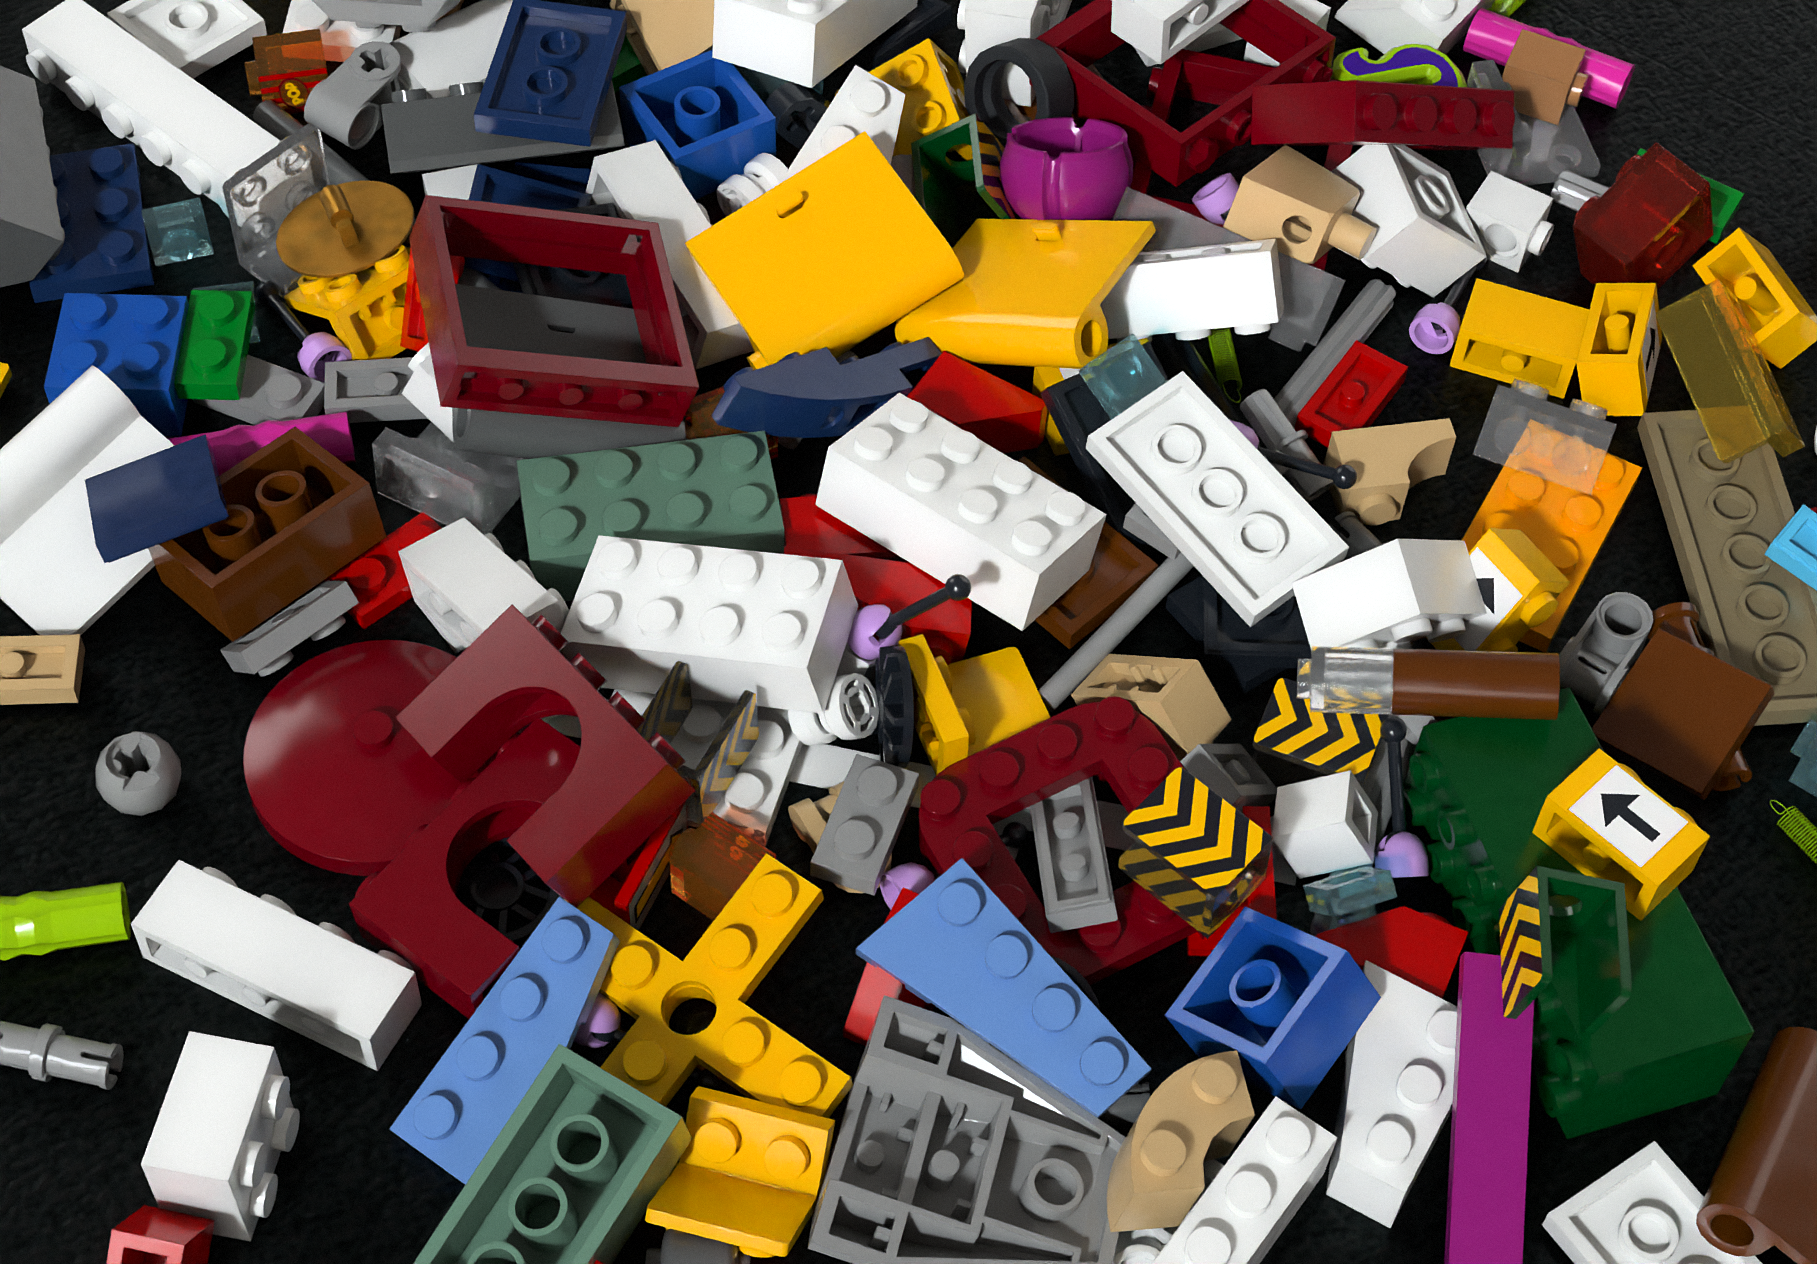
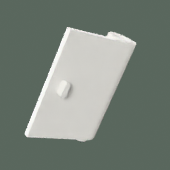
(46, 529)

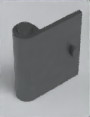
(557, 328)

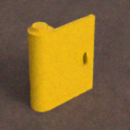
(826, 256)
(1029, 292)

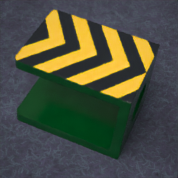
(938, 176)
(1599, 936)

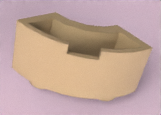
(1183, 1124)

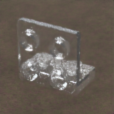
(1538, 147)
(265, 194)
(1545, 437)
(445, 482)

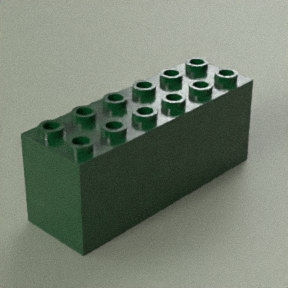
(1474, 805)

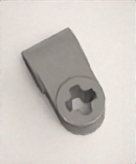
(351, 97)
(1598, 657)

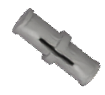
(52, 1053)

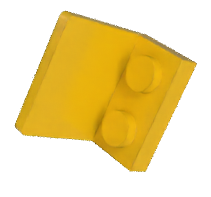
(932, 94)
(361, 306)
(969, 701)
(745, 1173)

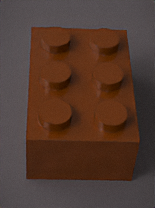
(287, 529)

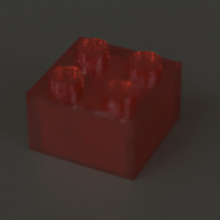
(1644, 221)

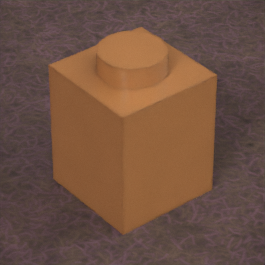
(1545, 76)

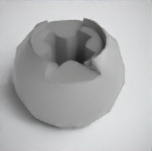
(143, 791)

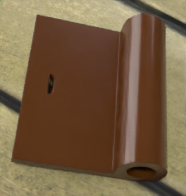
(1769, 1168)

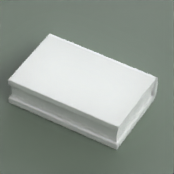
(453, 50)

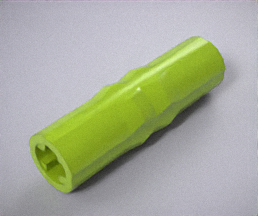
(63, 919)

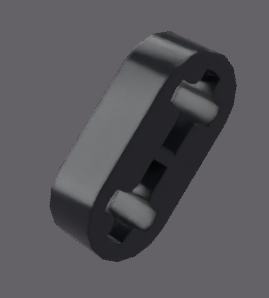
(797, 97)

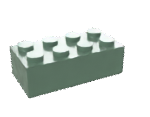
(670, 492)
(563, 1173)

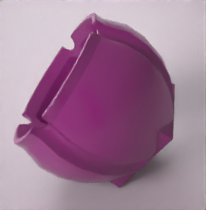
(1066, 170)

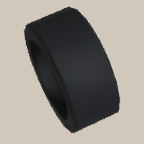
(1043, 67)

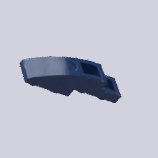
(818, 395)

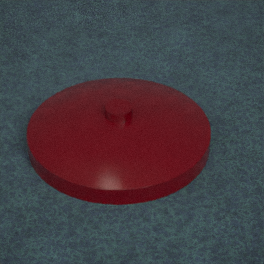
(334, 763)

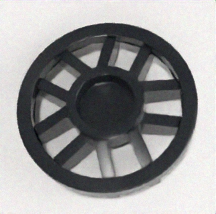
(895, 706)
(501, 890)

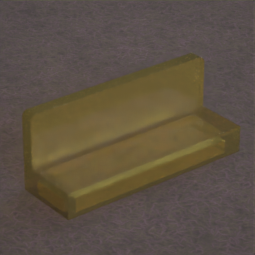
(1727, 374)

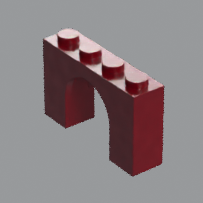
(1382, 115)
(620, 780)
(414, 899)

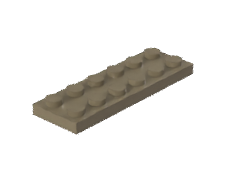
(1720, 530)

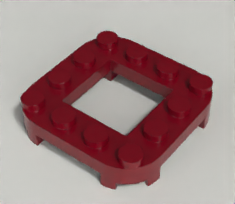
(978, 791)

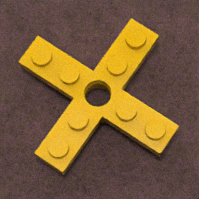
(725, 970)

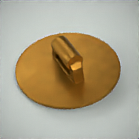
(345, 229)

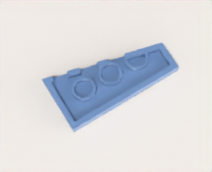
(993, 977)
(509, 1040)

